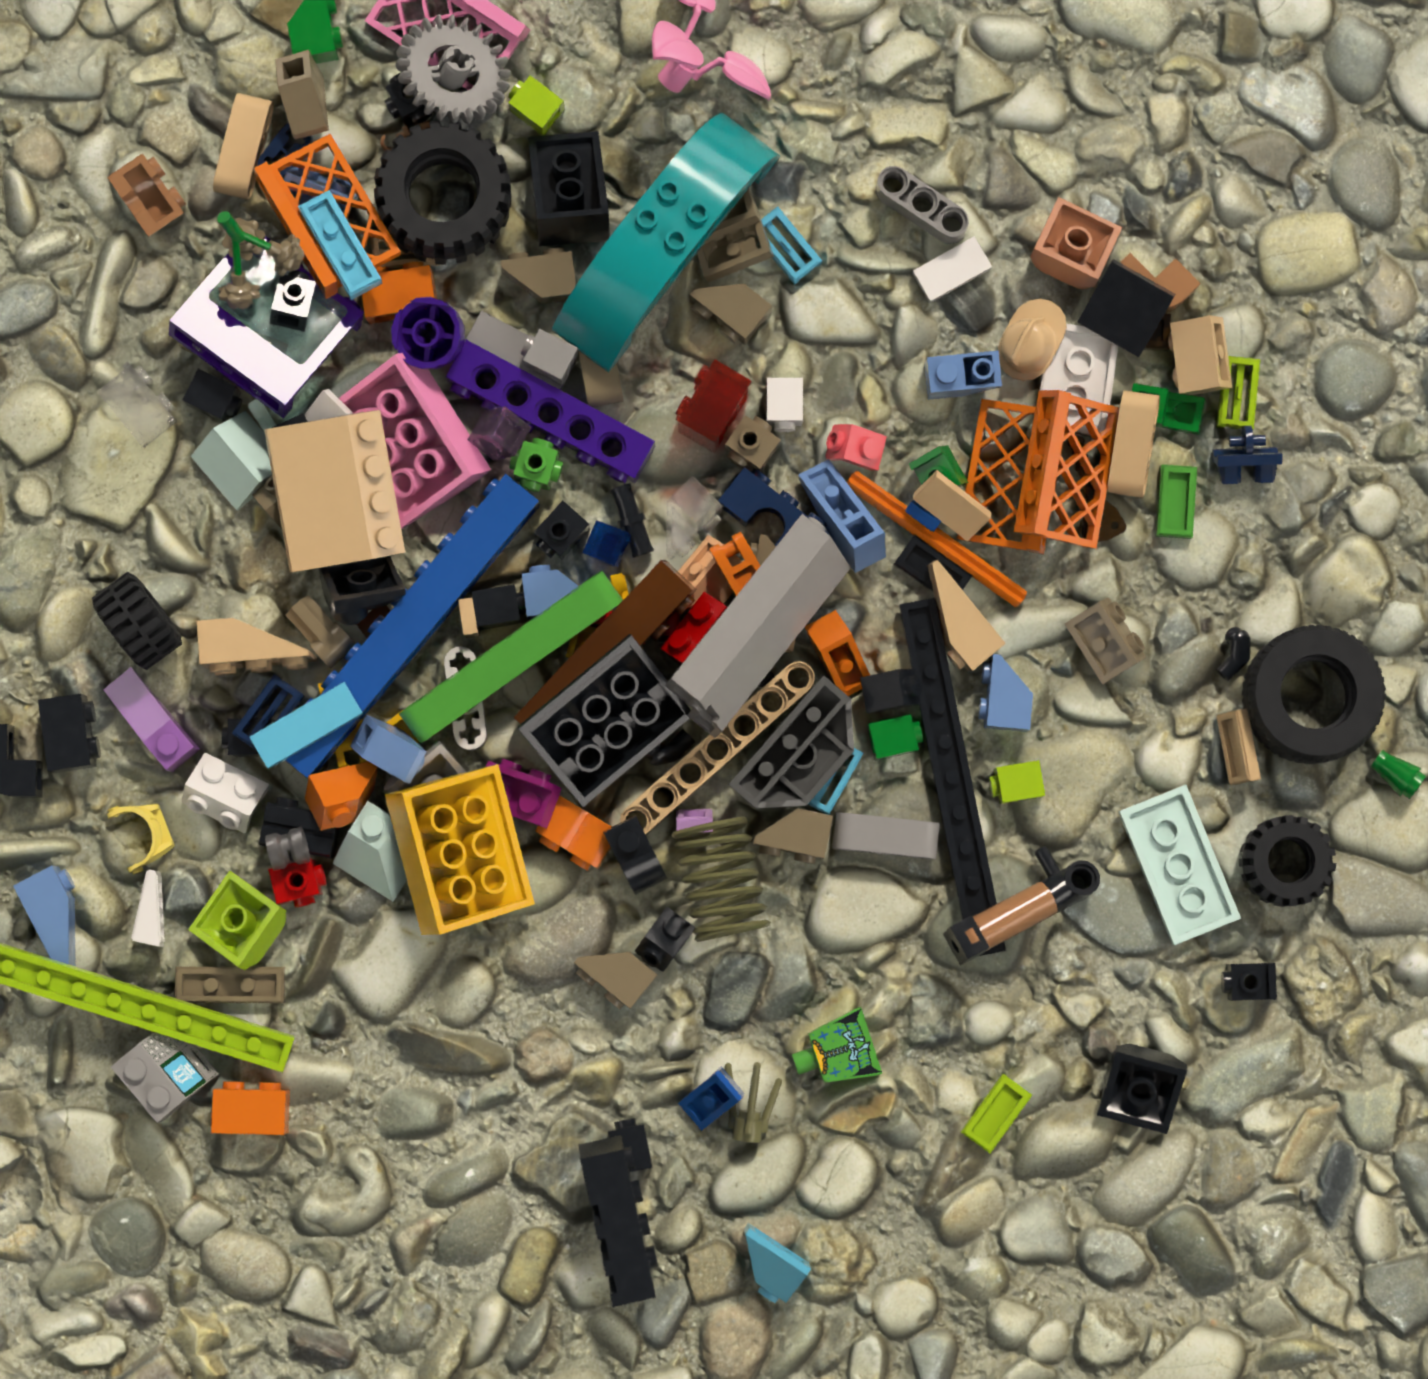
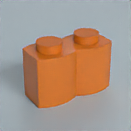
(577, 833)

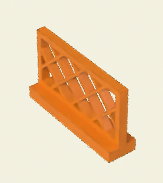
(286, 208)
(1046, 464)
(1029, 542)

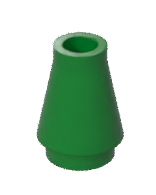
(1398, 774)

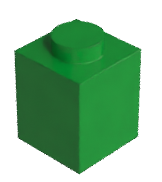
(894, 737)

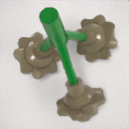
(242, 241)

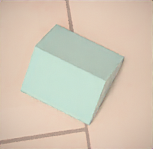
(235, 458)

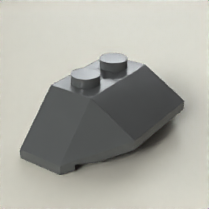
(800, 751)

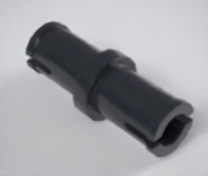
(631, 520)

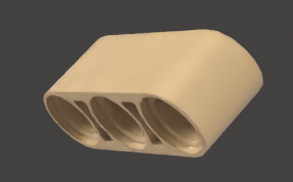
(243, 146)
(1133, 444)

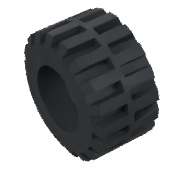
(136, 620)
(1318, 861)

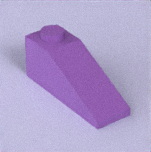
(151, 720)

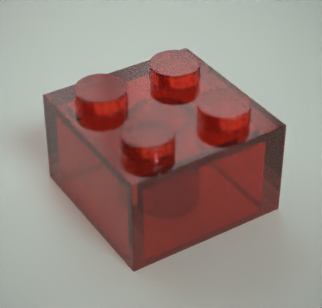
(713, 406)

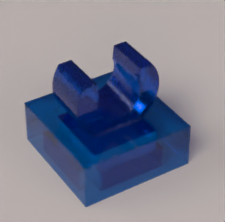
(606, 544)

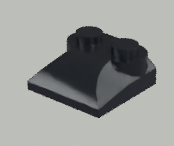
(360, 587)
(1142, 1087)

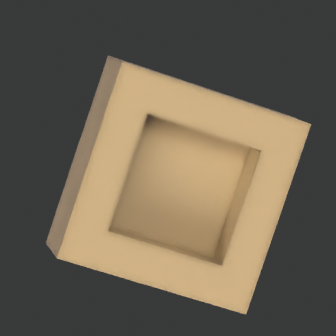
(468, 618)

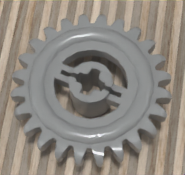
(464, 57)

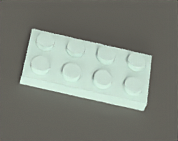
(1179, 865)

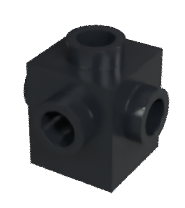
(403, 107)

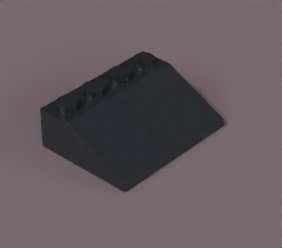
(605, 720)

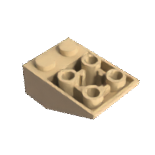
(234, 644)

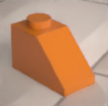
(838, 652)
(340, 794)

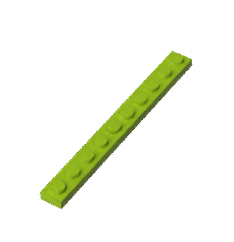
(144, 1008)

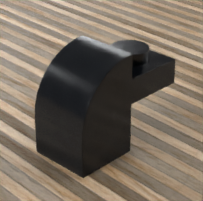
(18, 777)
(635, 855)

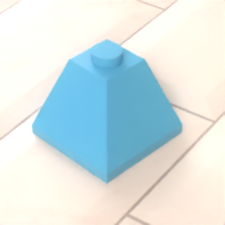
(774, 1266)

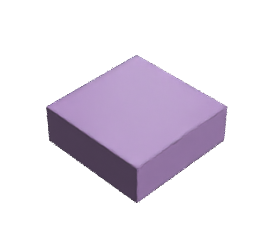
(693, 817)

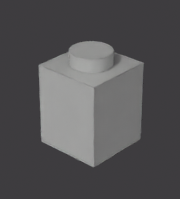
(549, 356)

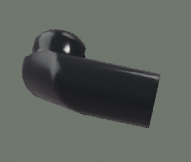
(1239, 653)

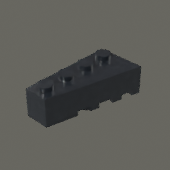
(618, 1220)

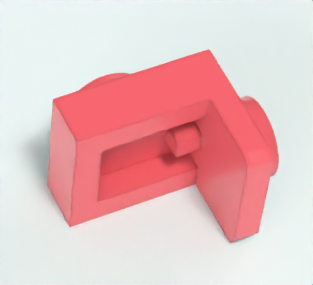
(855, 446)

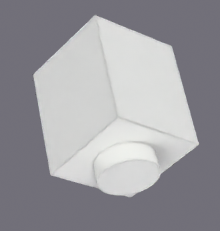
(784, 403)

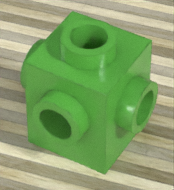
(538, 478)

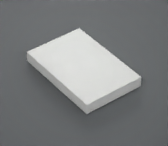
(1085, 369)

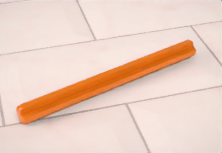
(938, 540)

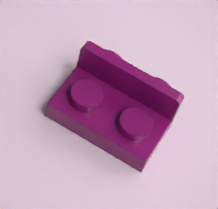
(528, 795)

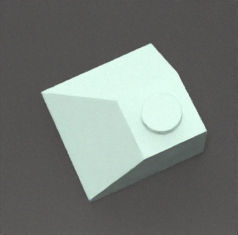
(373, 852)

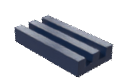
(260, 701)

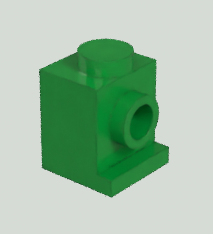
(941, 460)

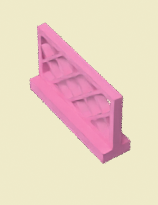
(481, 10)

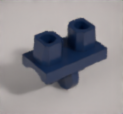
(1262, 458)

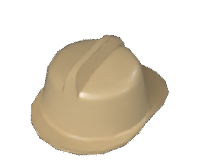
(1031, 339)

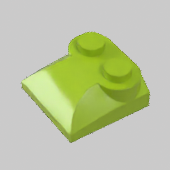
(239, 921)

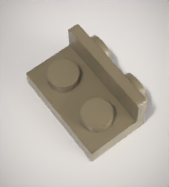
(1106, 639)

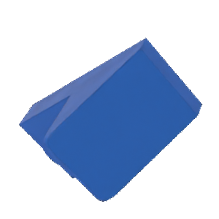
(712, 1098)

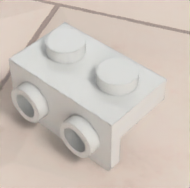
(223, 793)

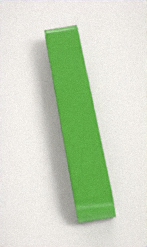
(511, 657)

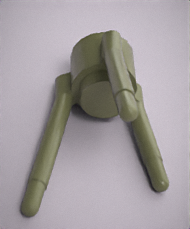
(748, 1125)

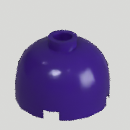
(428, 335)

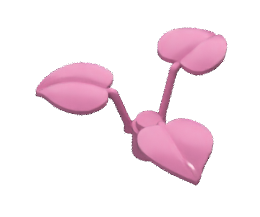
(685, 57)

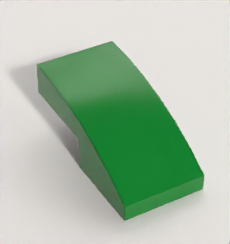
(1176, 410)

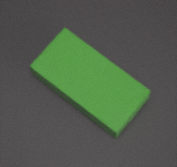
(1176, 501)

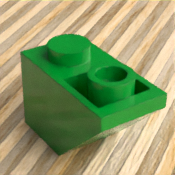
(313, 30)

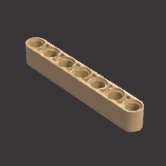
(735, 743)

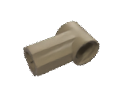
(326, 638)

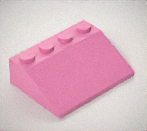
(422, 437)

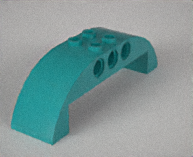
(661, 238)

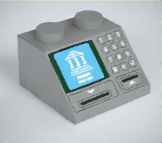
(164, 1073)

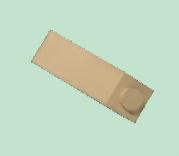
(962, 624)

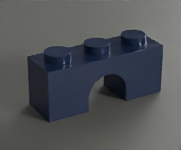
(752, 495)

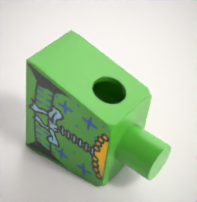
(840, 1049)

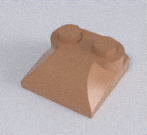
(1074, 245)

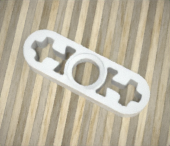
(460, 726)

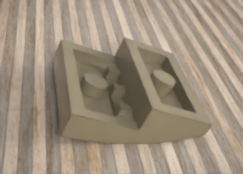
(735, 242)

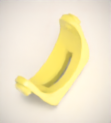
(161, 837)

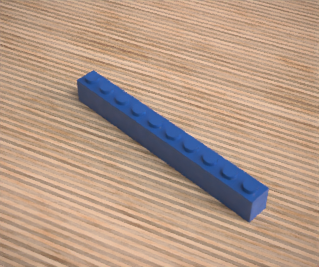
(424, 607)

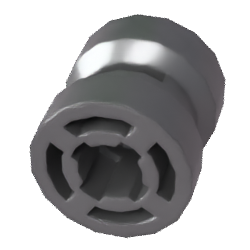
(287, 848)

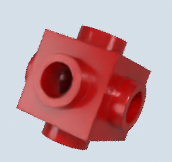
(284, 883)

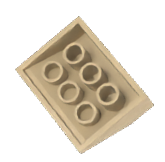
(334, 491)

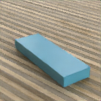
(340, 245)
(306, 725)

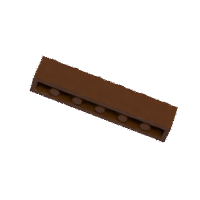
(641, 614)

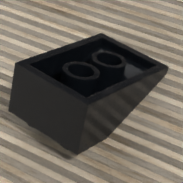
(569, 188)

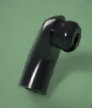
(672, 750)

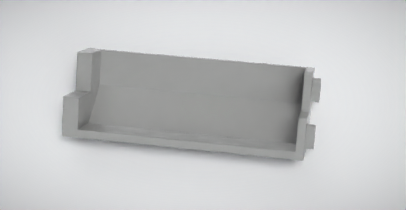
(759, 625)

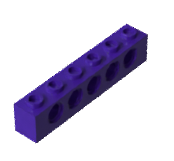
(476, 361)

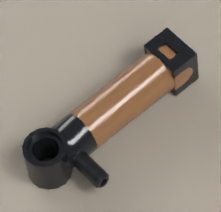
(1023, 910)

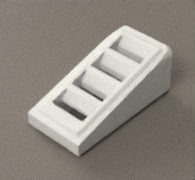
(149, 917)

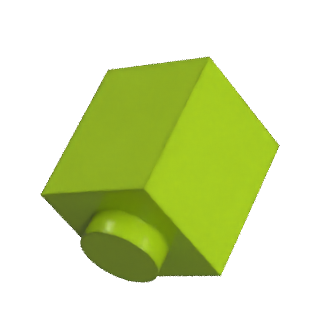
(535, 105)
(1017, 782)

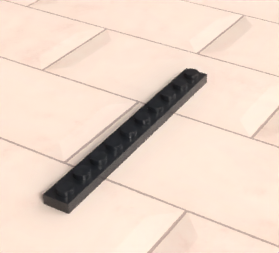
(949, 760)

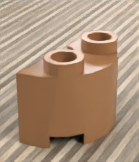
(146, 194)

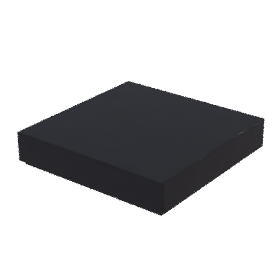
(1126, 308)

